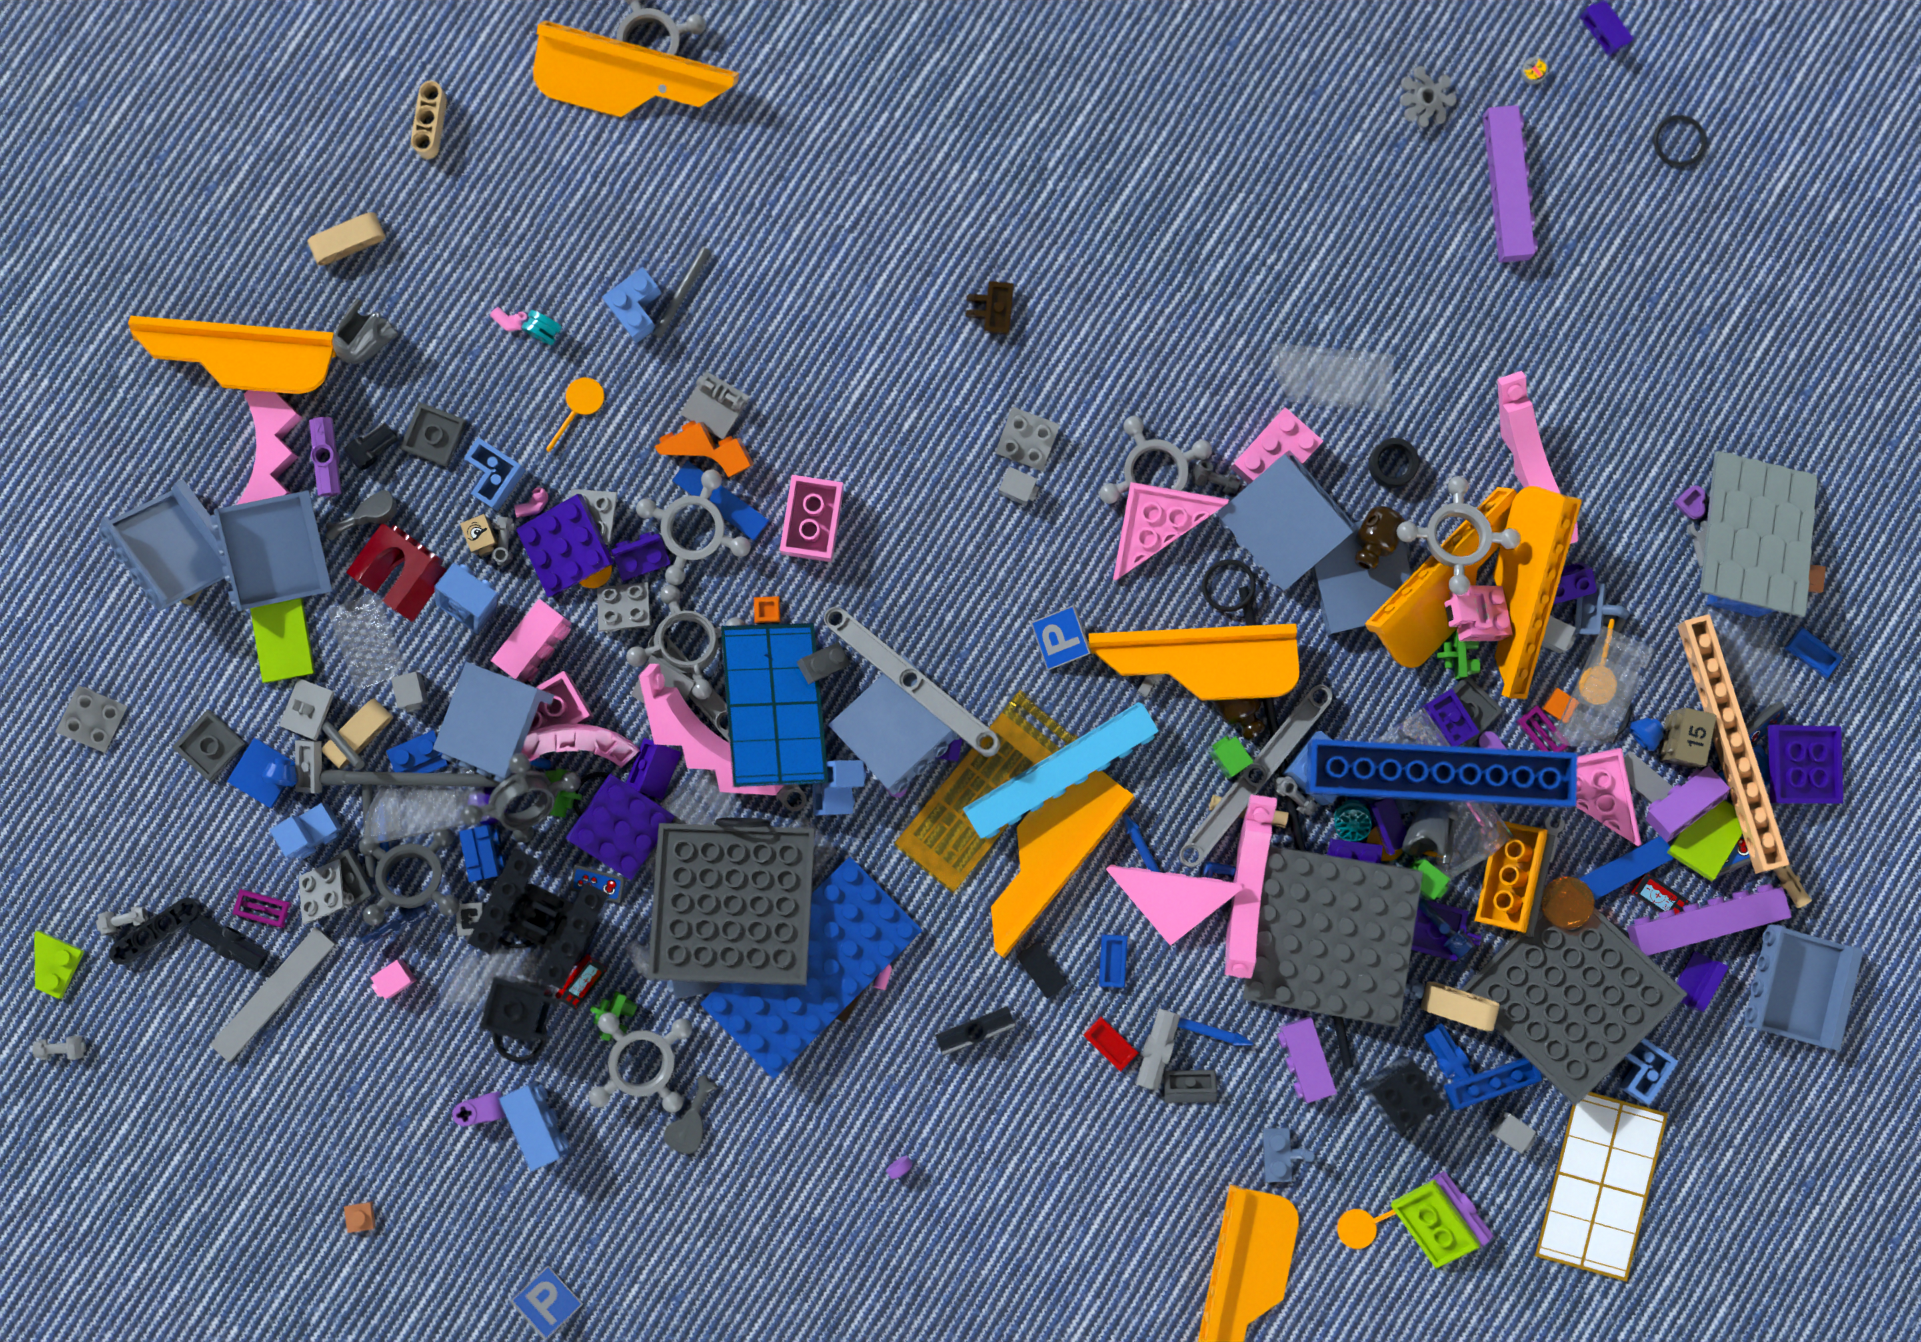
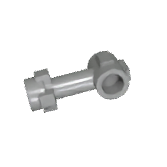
(501, 553)
(1287, 786)
(108, 922)
(73, 1047)

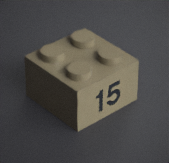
(1687, 737)

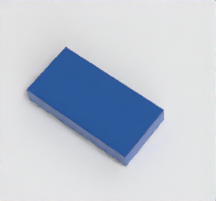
(1813, 652)
(1113, 961)

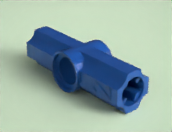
(1449, 1056)

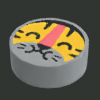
(1534, 70)

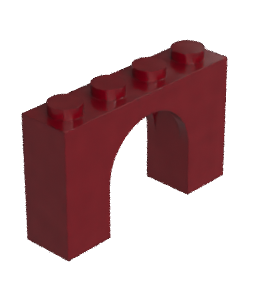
(419, 576)

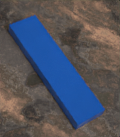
(731, 507)
(1627, 867)
(1491, 1083)

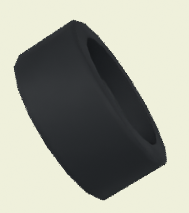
(1396, 443)

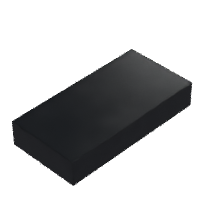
(1042, 970)

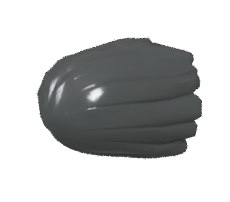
(361, 335)
(1432, 830)

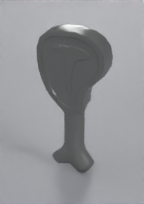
(375, 509)
(687, 1133)

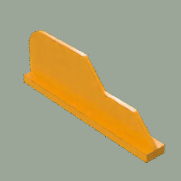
(618, 74)
(241, 354)
(1531, 579)
(1415, 616)
(1209, 661)
(1051, 850)
(1248, 1262)

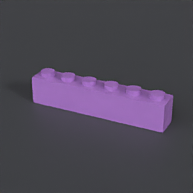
(1509, 183)
(1709, 921)

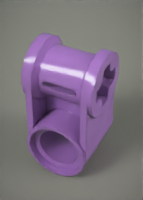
(484, 1109)

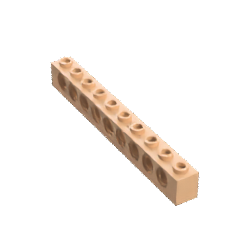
(1733, 744)

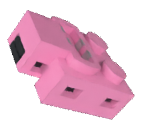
(1479, 614)

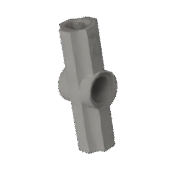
(1157, 1049)

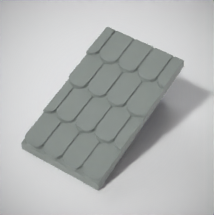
(1758, 537)

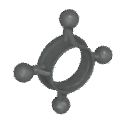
(512, 787)
(447, 905)

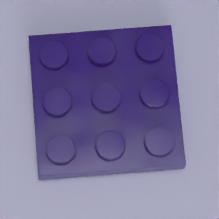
(564, 545)
(1805, 764)
(619, 826)

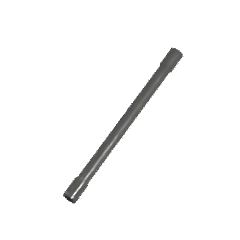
(344, 777)

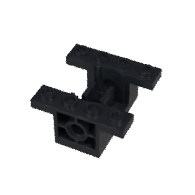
(517, 906)

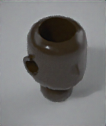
(1377, 536)
(1242, 712)

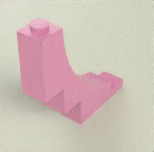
(272, 421)
(1522, 436)
(676, 724)
(1250, 869)

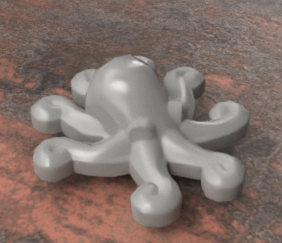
(1426, 97)

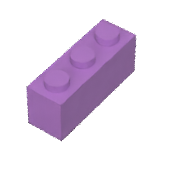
(1687, 803)
(1306, 1060)

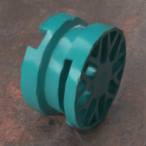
(541, 327)
(1352, 820)

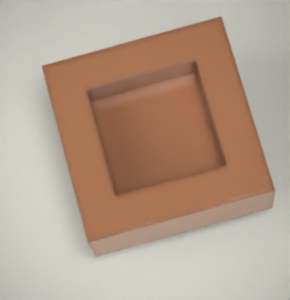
(1816, 578)
(359, 1217)

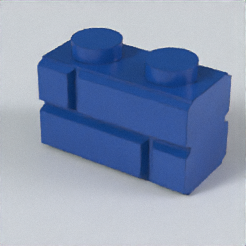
(482, 853)

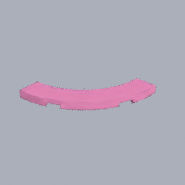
(580, 737)

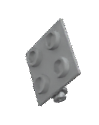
(714, 404)
(1027, 438)
(602, 508)
(623, 607)
(91, 718)
(323, 892)

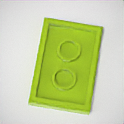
(282, 640)
(1708, 841)
(1435, 1224)

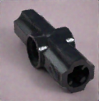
(229, 943)
(958, 1037)

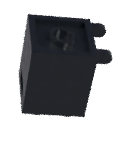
(517, 1008)
(1402, 1095)

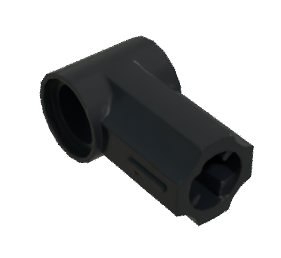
(364, 450)

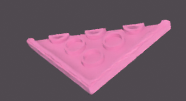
(1156, 519)
(1606, 792)
(1173, 900)

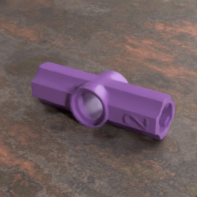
(328, 472)
(1464, 1207)

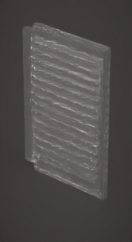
(366, 641)

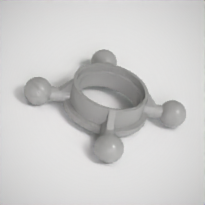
(695, 25)
(1133, 427)
(1458, 487)
(647, 509)
(637, 655)
(671, 1101)

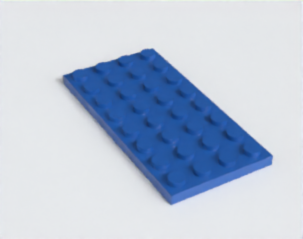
(851, 941)

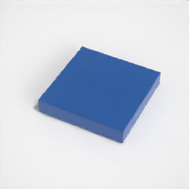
(250, 768)

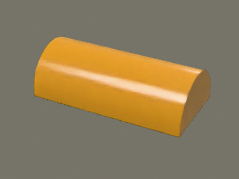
(1512, 879)

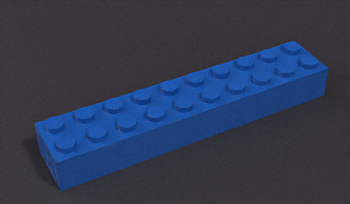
(1441, 773)

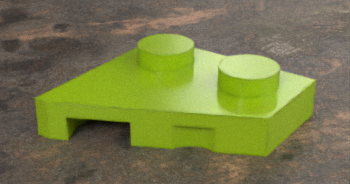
(54, 963)

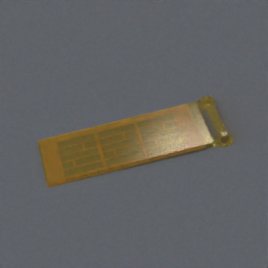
(941, 833)

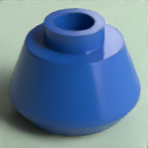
(1647, 733)
(280, 773)

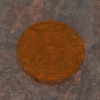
(1567, 902)

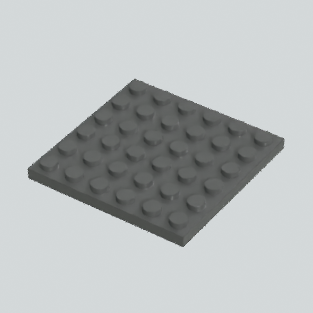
(732, 904)
(1334, 935)
(1575, 999)

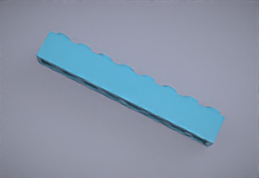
(1061, 770)

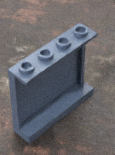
(1286, 521)
(167, 546)
(271, 550)
(1352, 594)
(488, 721)
(892, 732)
(1803, 987)

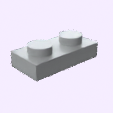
(308, 766)

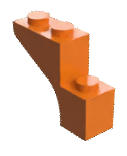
(697, 441)

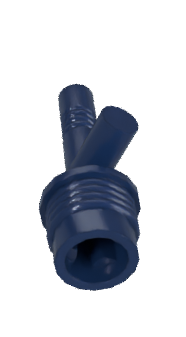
(411, 916)
(1457, 942)

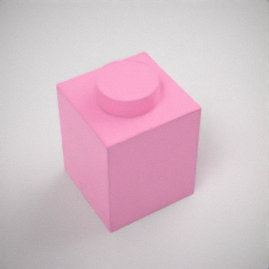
(392, 979)

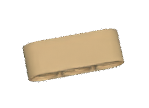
(423, 110)
(346, 238)
(359, 731)
(1460, 1006)

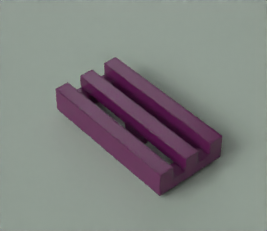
(1532, 736)
(283, 914)

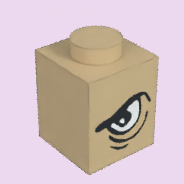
(480, 535)

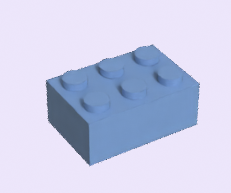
(466, 597)
(534, 1125)

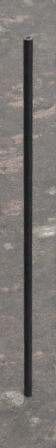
(1295, 824)

